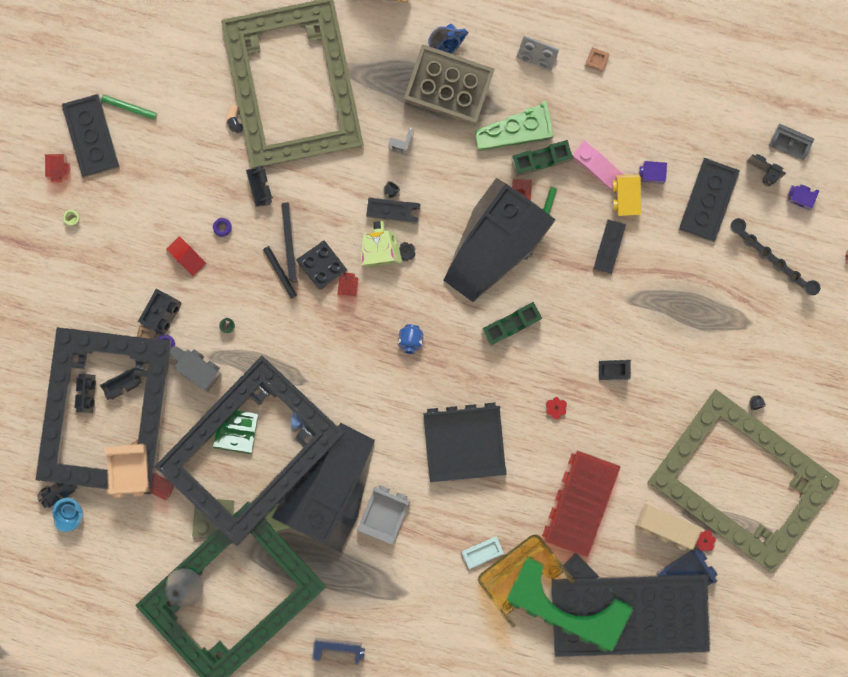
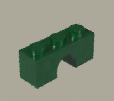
(541, 159)
(512, 324)

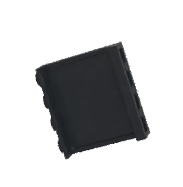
(464, 442)

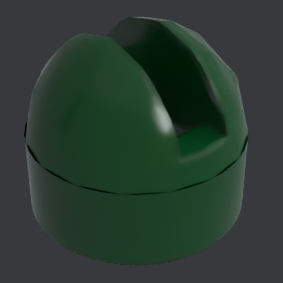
(230, 327)

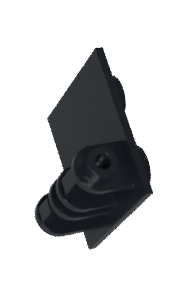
(773, 172)
(321, 265)

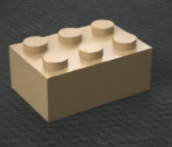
(668, 527)

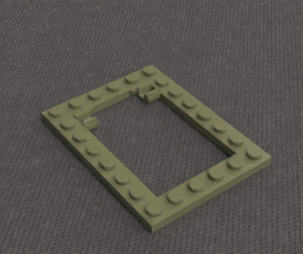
(248, 28)
(777, 544)

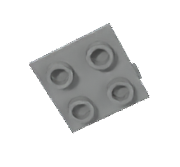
(537, 53)

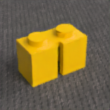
(627, 194)

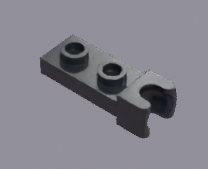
(392, 210)

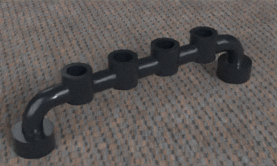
(738, 227)

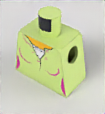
(380, 247)

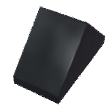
(615, 370)

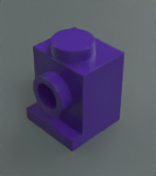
(802, 196)

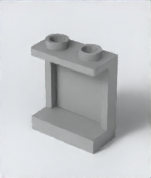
(383, 514)

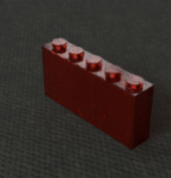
(581, 503)

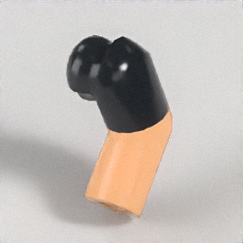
(232, 121)

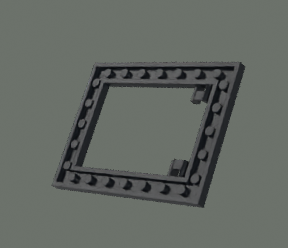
(80, 342)
(272, 382)

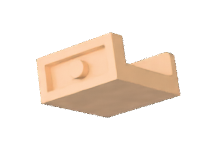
(127, 470)

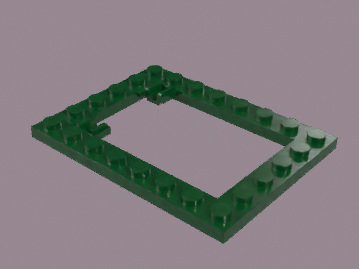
(204, 662)

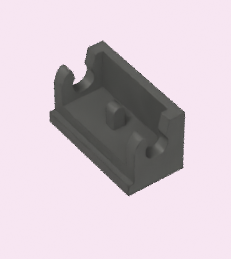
(791, 141)

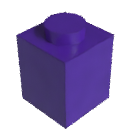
(653, 172)

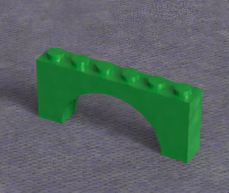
(598, 628)

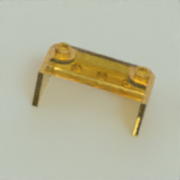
(501, 575)

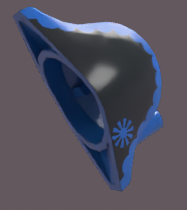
(447, 38)

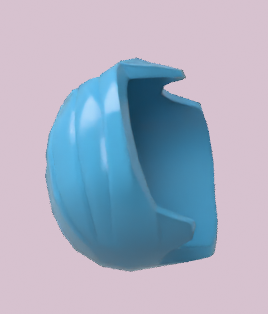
(67, 514)

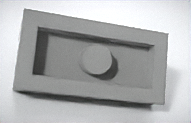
(400, 146)

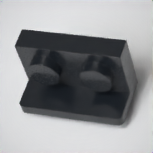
(160, 312)

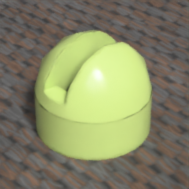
(74, 220)

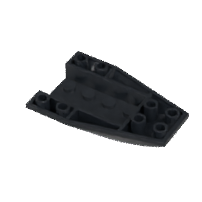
(496, 239)
(331, 493)

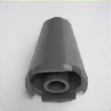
(184, 587)

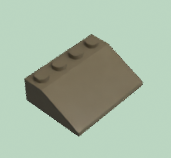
(448, 85)

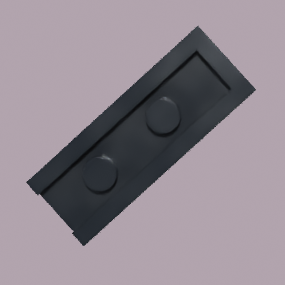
(609, 246)

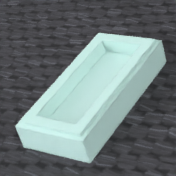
(482, 552)

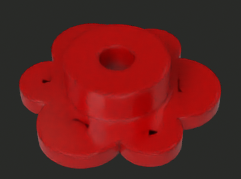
(561, 404)
(708, 545)

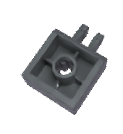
(195, 368)

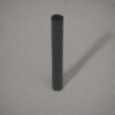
(280, 273)

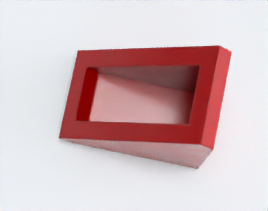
(186, 256)

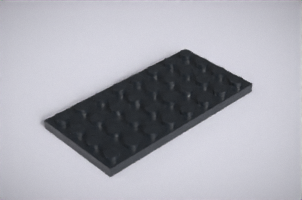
(665, 617)

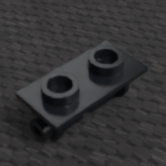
(260, 192)
(86, 384)
(113, 387)
(50, 494)

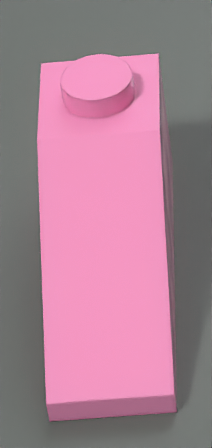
(596, 164)

